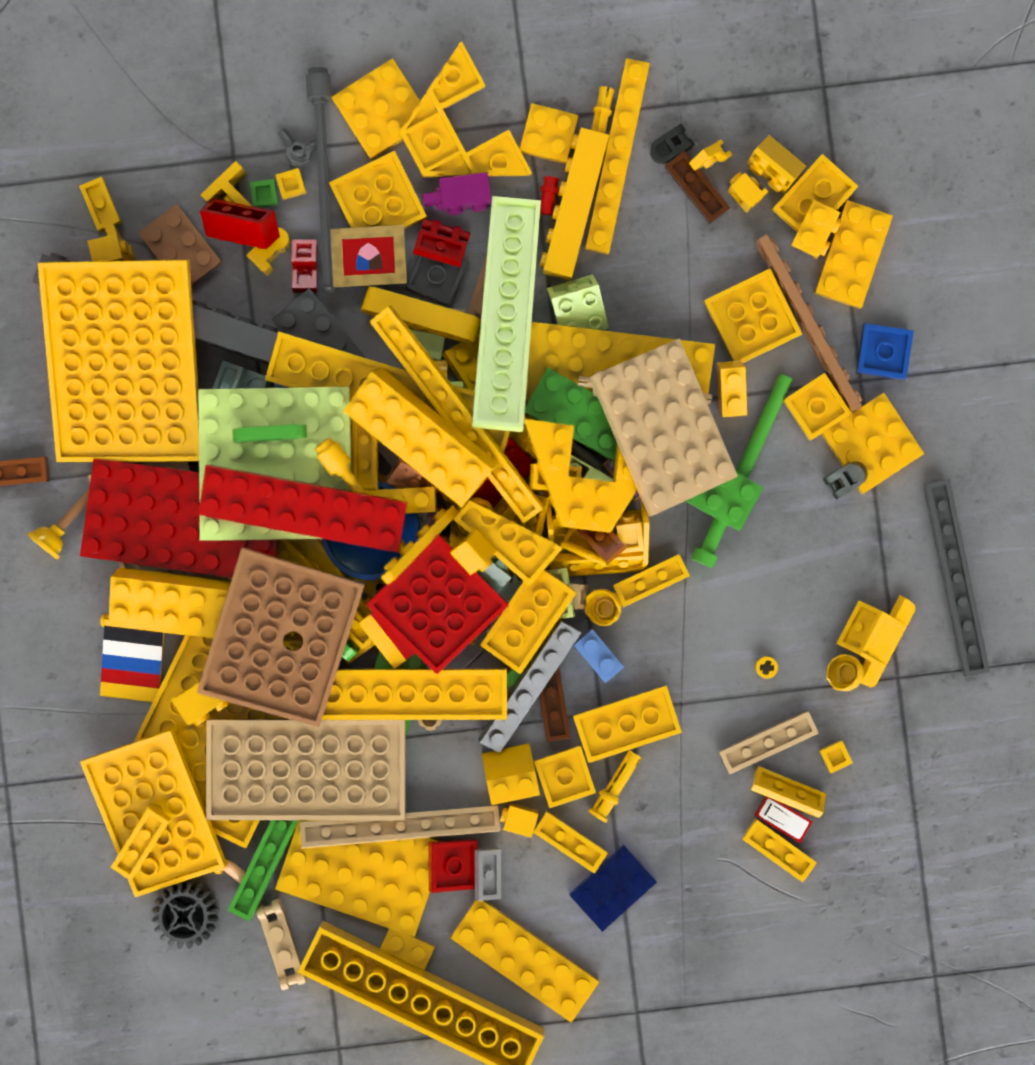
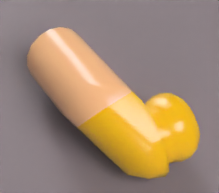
(233, 870)

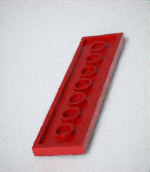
(302, 508)

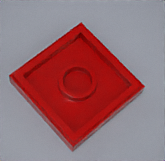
(452, 865)

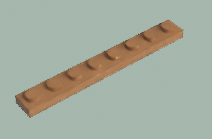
(804, 315)

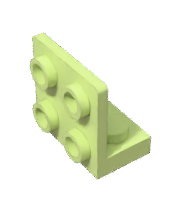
(579, 304)

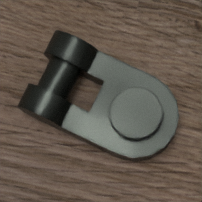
(664, 150)
(852, 475)

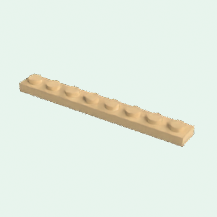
(415, 826)

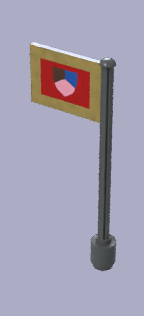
(350, 254)

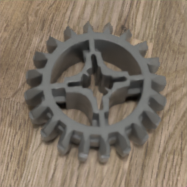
(192, 921)

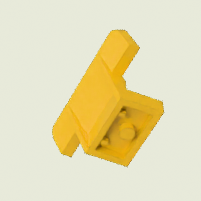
(875, 635)

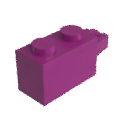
(460, 194)

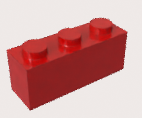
(240, 223)

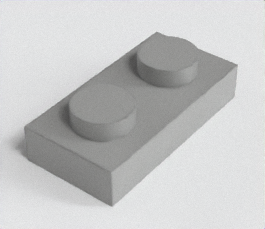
(487, 874)

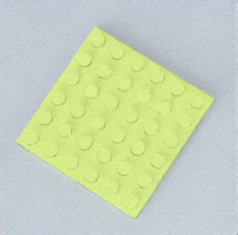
(289, 459)

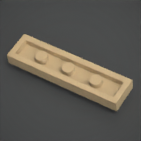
(768, 742)

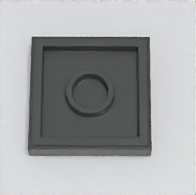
(436, 279)

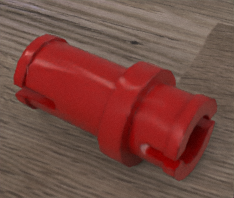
(549, 191)

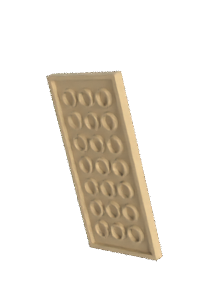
(305, 770)

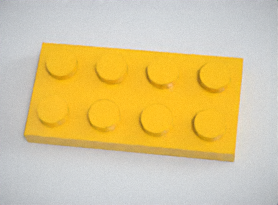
(853, 254)
(528, 620)
(627, 723)

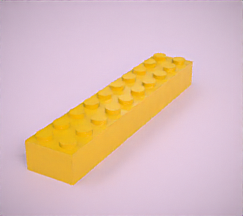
(420, 999)

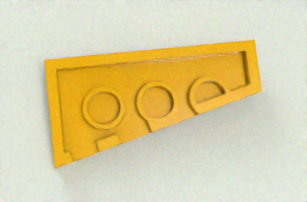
(515, 545)

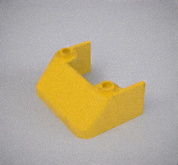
(581, 566)

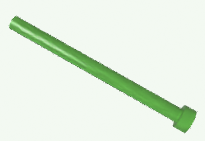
(705, 554)

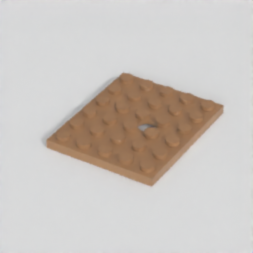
(248, 650)

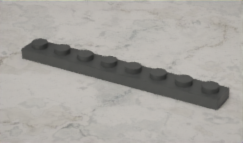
(956, 578)

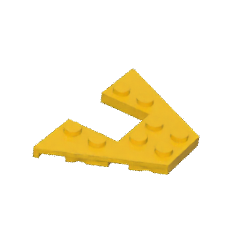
(434, 141)
(578, 501)

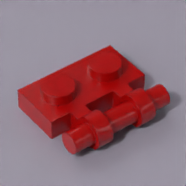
(440, 247)

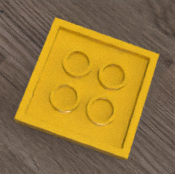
(377, 107)
(378, 195)
(752, 317)
(874, 438)

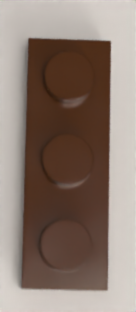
(697, 188)
(554, 709)

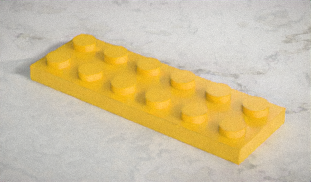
(525, 959)

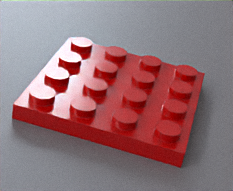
(437, 605)

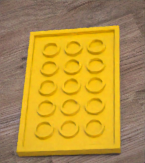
(156, 775)
(366, 880)

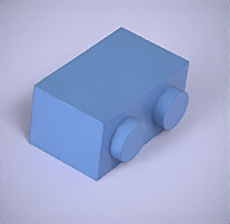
(598, 655)

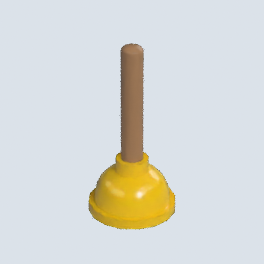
(50, 537)

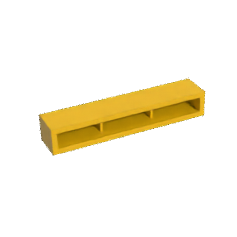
(575, 204)

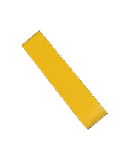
(423, 315)

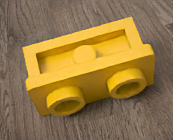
(816, 229)

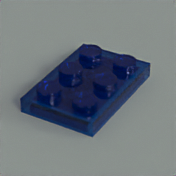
(612, 888)

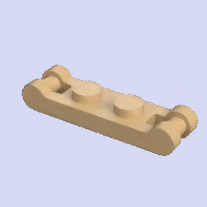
(281, 943)

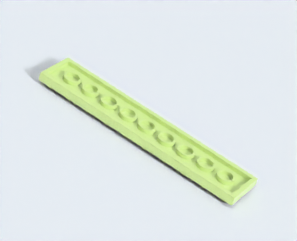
(506, 314)

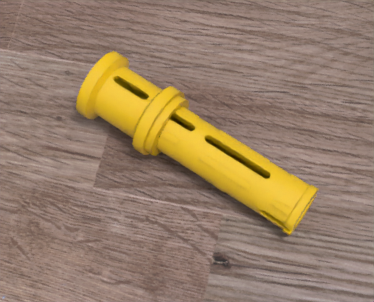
(609, 795)

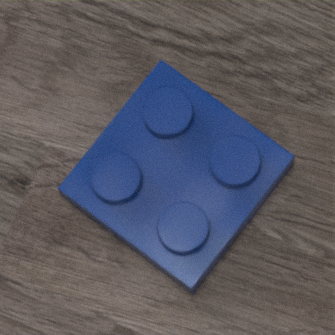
(884, 351)

